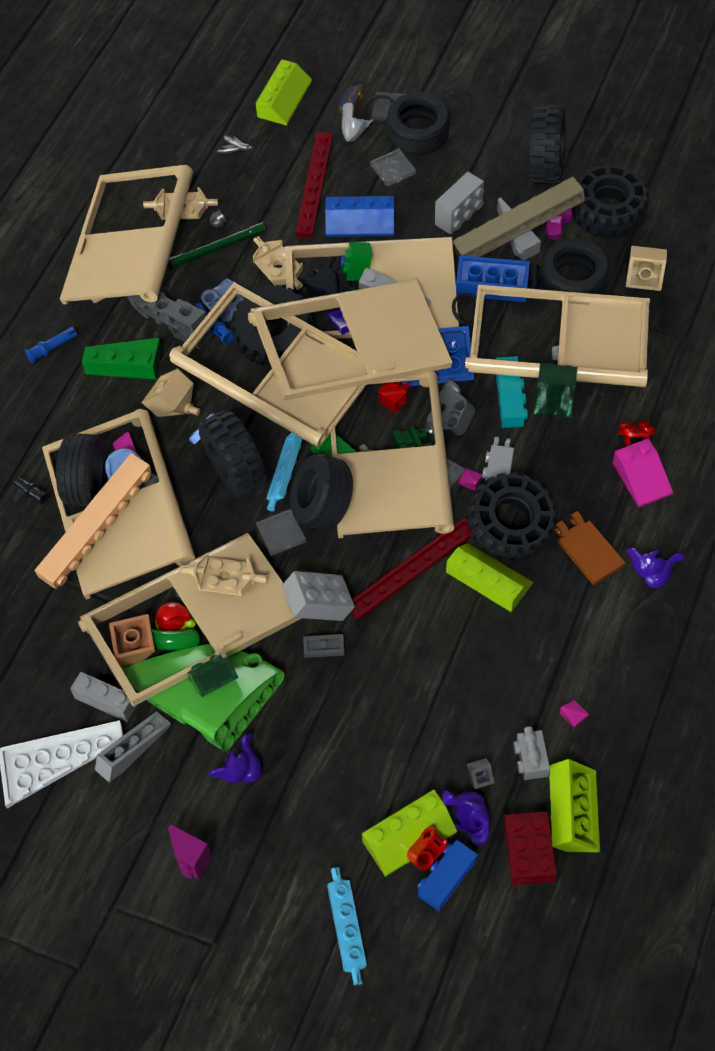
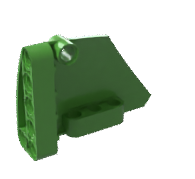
(220, 714)

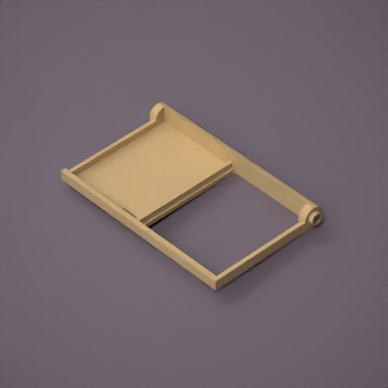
(129, 259)
(403, 260)
(387, 326)
(597, 334)
(307, 362)
(400, 485)
(144, 534)
(225, 619)

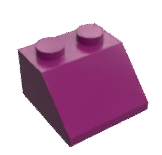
(190, 853)

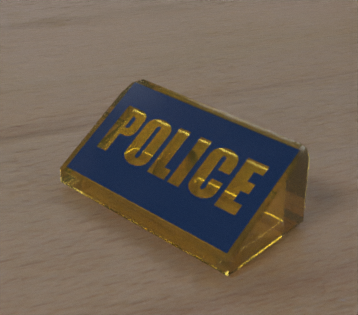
(352, 96)

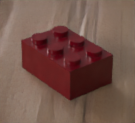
(529, 848)

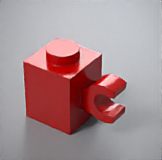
(393, 395)

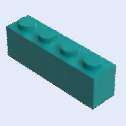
(511, 398)

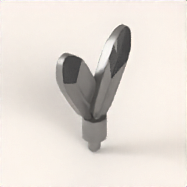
(236, 145)

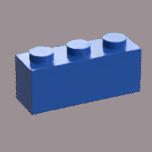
(447, 875)

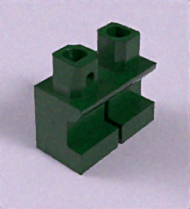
(410, 438)

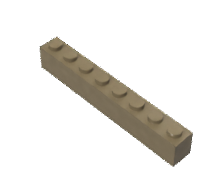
(520, 219)

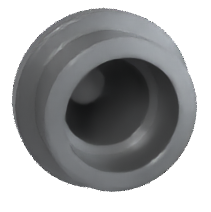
(217, 219)

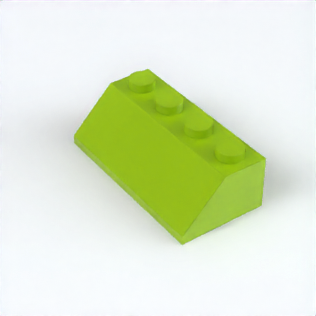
(283, 93)
(487, 576)
(574, 807)
(396, 834)

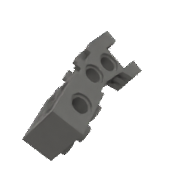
(179, 315)

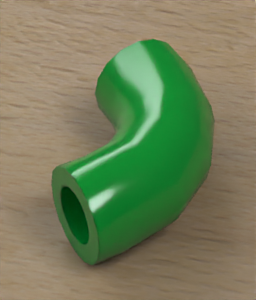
(175, 639)

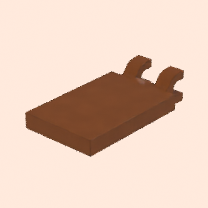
(588, 549)

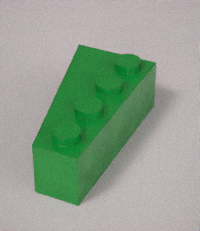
(124, 359)

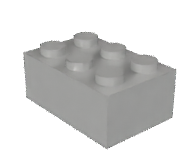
(459, 203)
(318, 596)

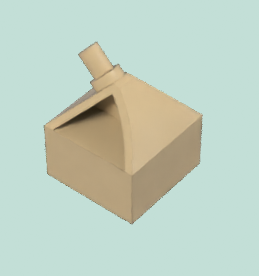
(646, 268)
(171, 395)

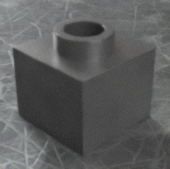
(485, 774)

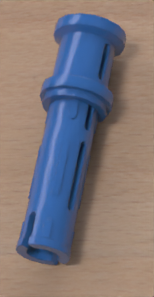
(219, 328)
(43, 348)

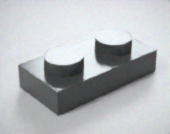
(323, 645)

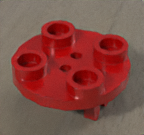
(635, 430)

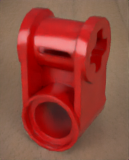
(427, 847)

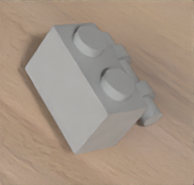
(532, 754)

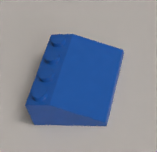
(459, 347)

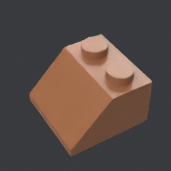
(132, 640)

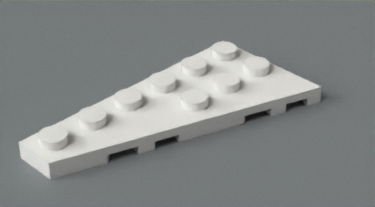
(42, 761)

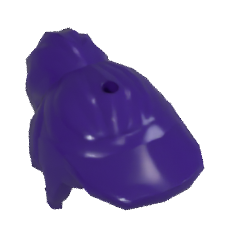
(654, 570)
(240, 768)
(471, 815)

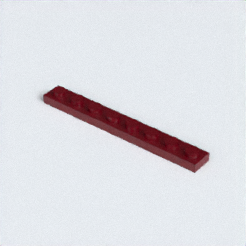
(314, 185)
(410, 569)

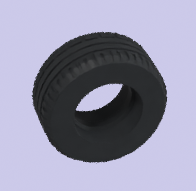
(80, 468)
(321, 491)

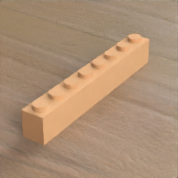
(93, 521)

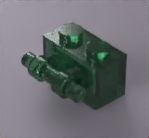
(212, 674)

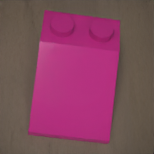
(642, 472)

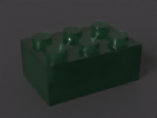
(555, 389)

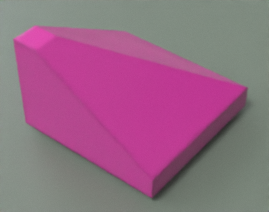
(124, 442)
(470, 479)
(573, 713)

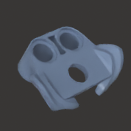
(215, 295)

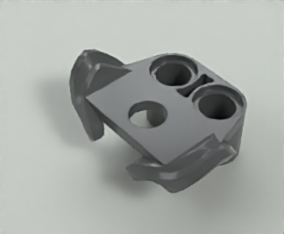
(457, 412)

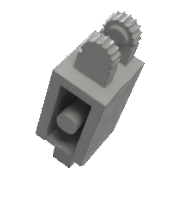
(498, 459)

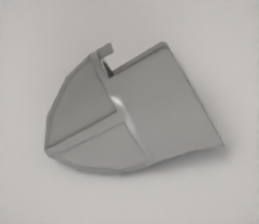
(351, 126)

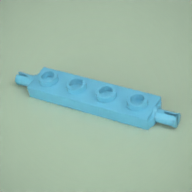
(284, 470)
(346, 926)

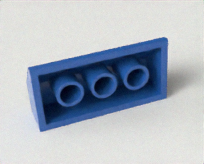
(359, 216)
(491, 272)

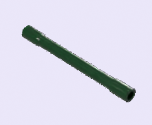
(249, 232)

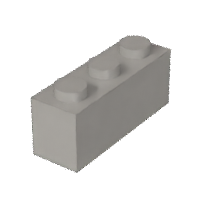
(102, 696)

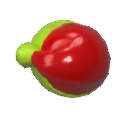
(174, 617)

